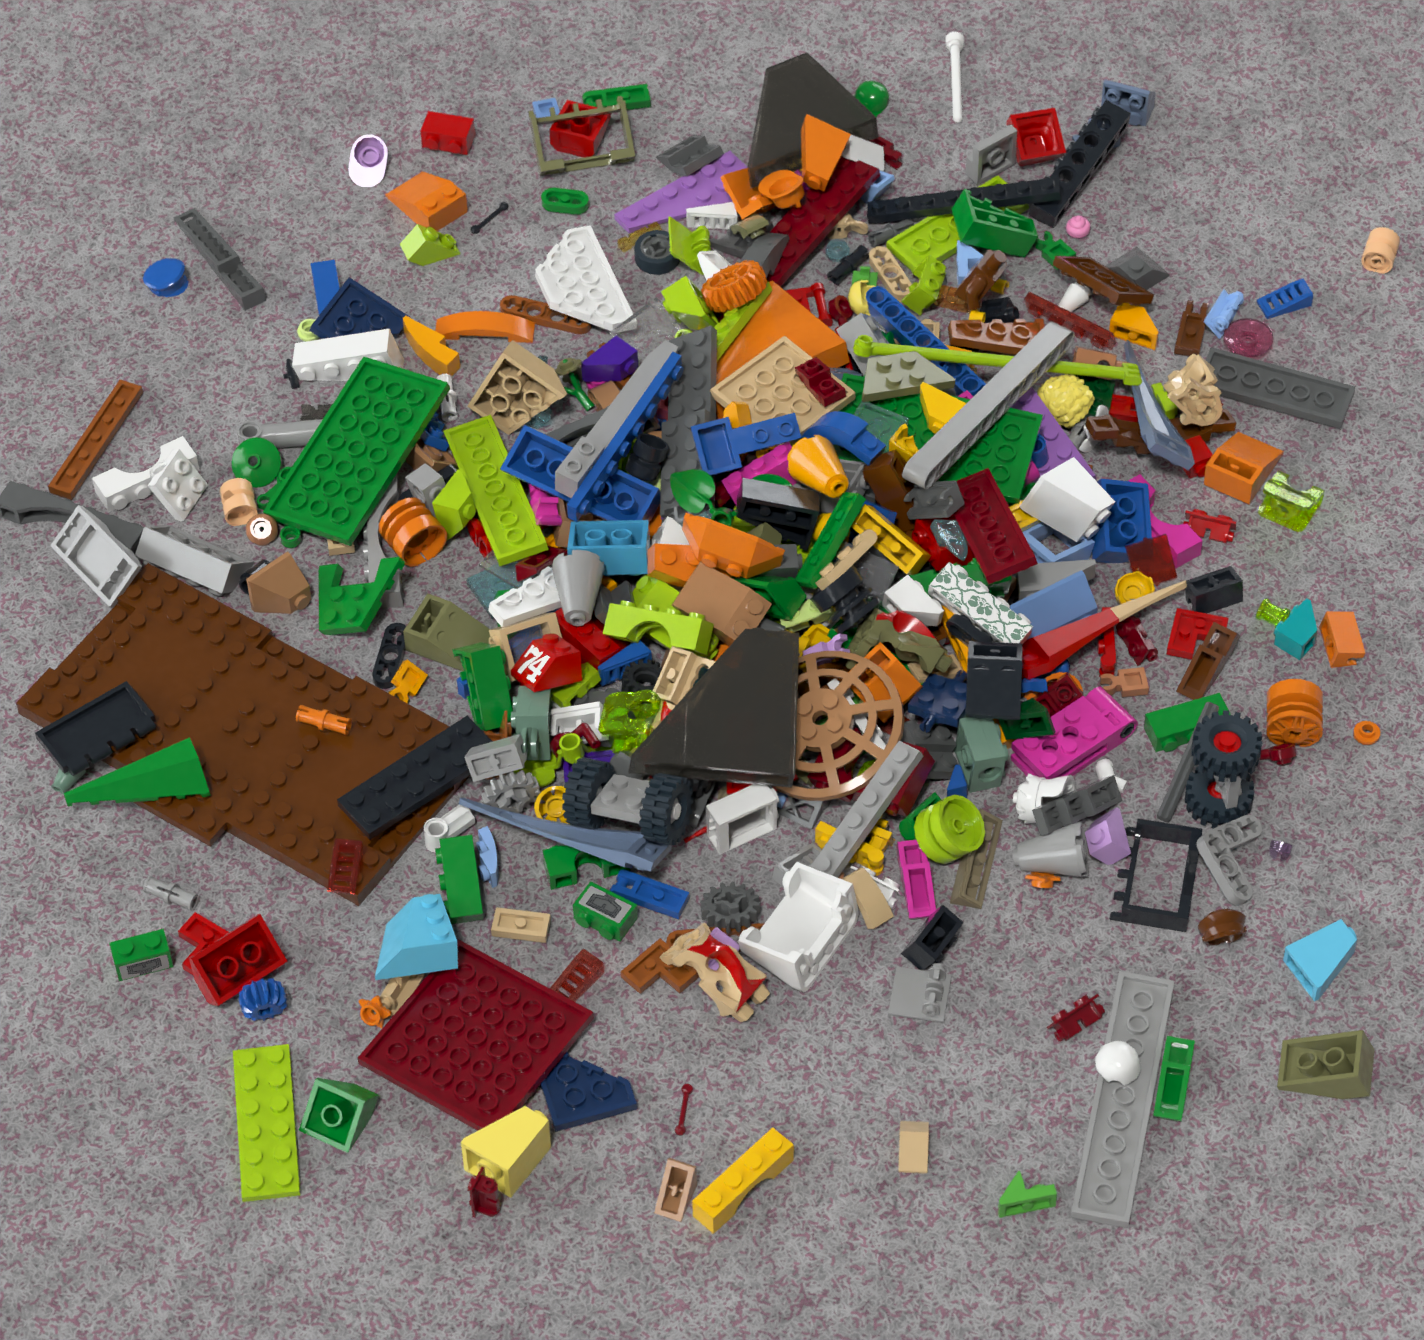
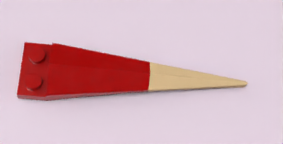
(1051, 648)

